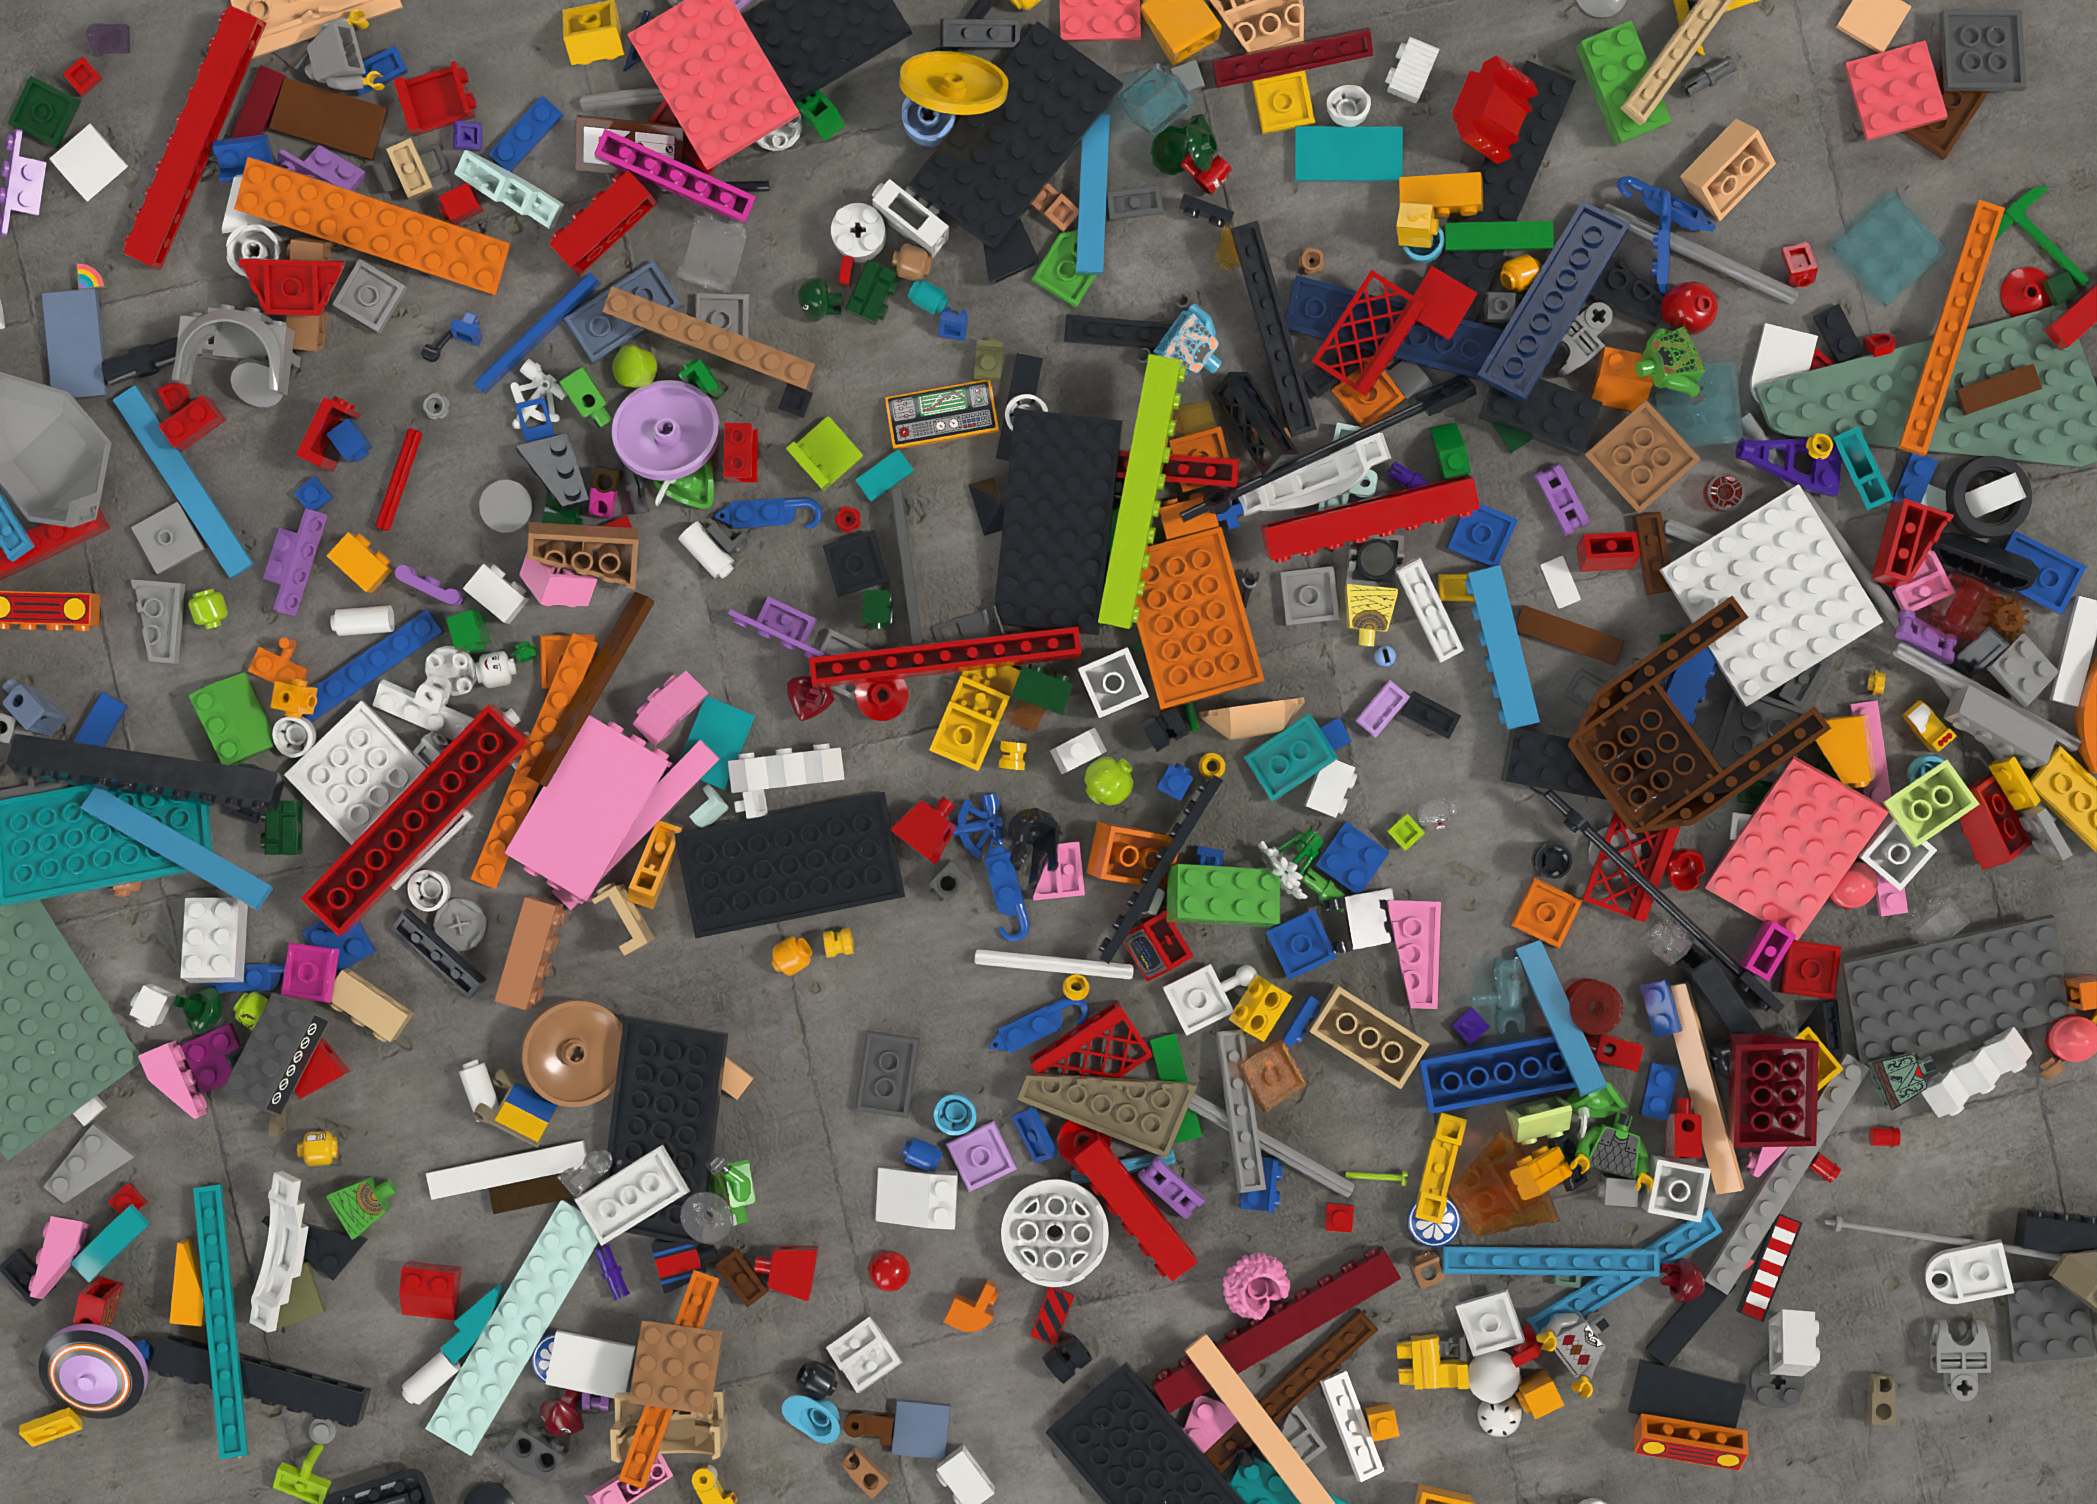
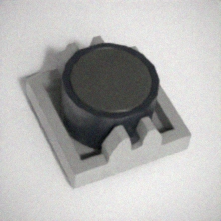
(1374, 561)

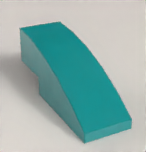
(1863, 468)
(110, 1243)
(472, 1325)

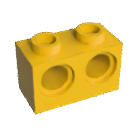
(1260, 1008)

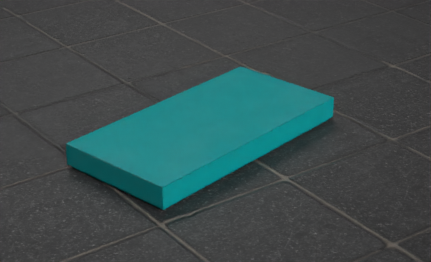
(1348, 154)

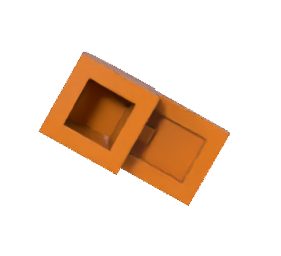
(972, 1315)

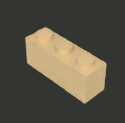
(369, 1006)

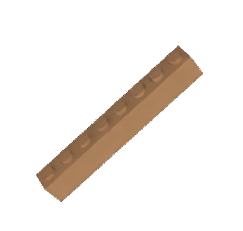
(709, 338)

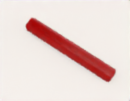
(398, 479)

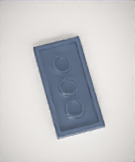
(602, 333)
(75, 342)

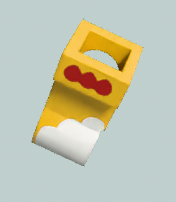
(1928, 727)
(708, 1487)

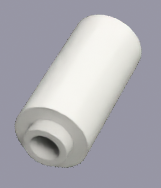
(707, 550)
(363, 620)
(478, 1085)
(429, 1378)

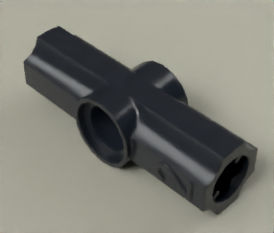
(140, 362)

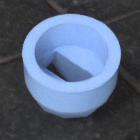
(1379, 657)

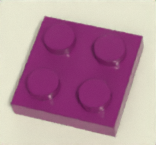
(207, 1057)

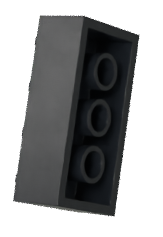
(1548, 415)
(1546, 763)

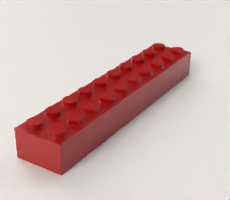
(416, 820)

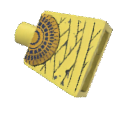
(1369, 610)

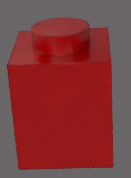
(460, 204)

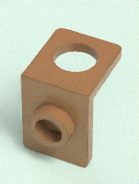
(1425, 1259)

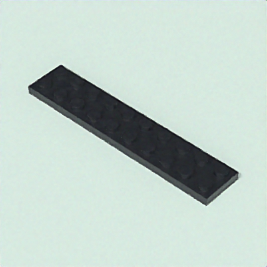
(1509, 182)

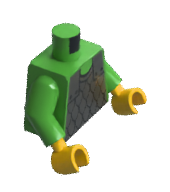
(1615, 1151)

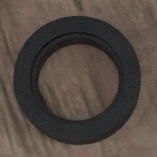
(1957, 505)

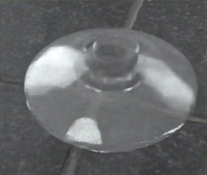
(699, 1224)

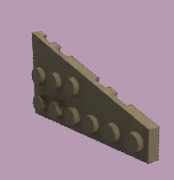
(1127, 1109)

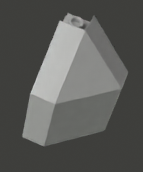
(50, 454)

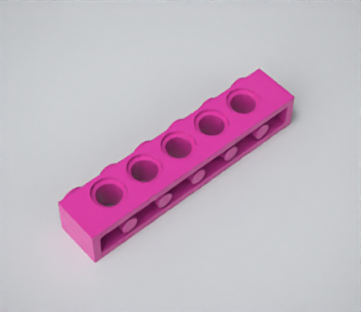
(674, 176)

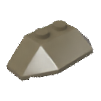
(2078, 1275)

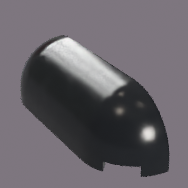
(1985, 563)

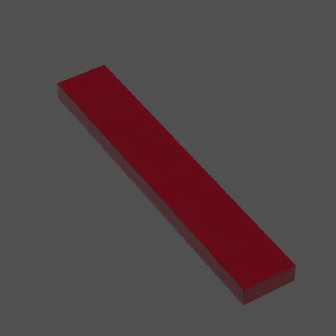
(1292, 57)

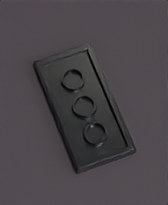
(1685, 1395)

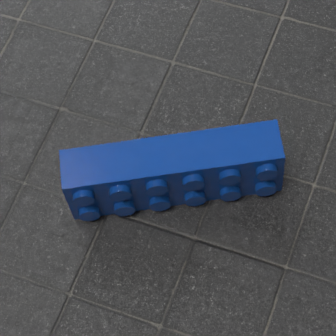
(1493, 1073)

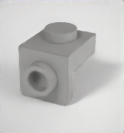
(430, 748)

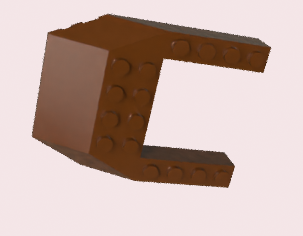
(1651, 757)

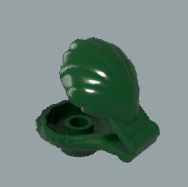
(1176, 143)

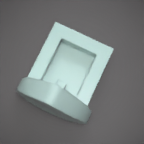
(710, 810)

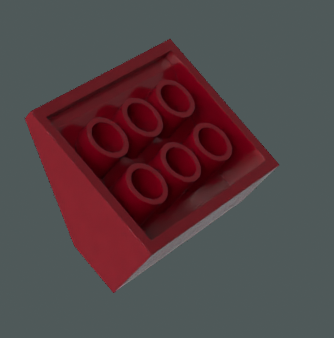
(1772, 1091)

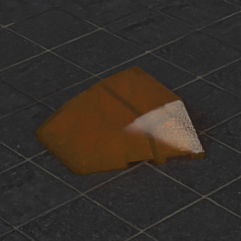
(1490, 1197)

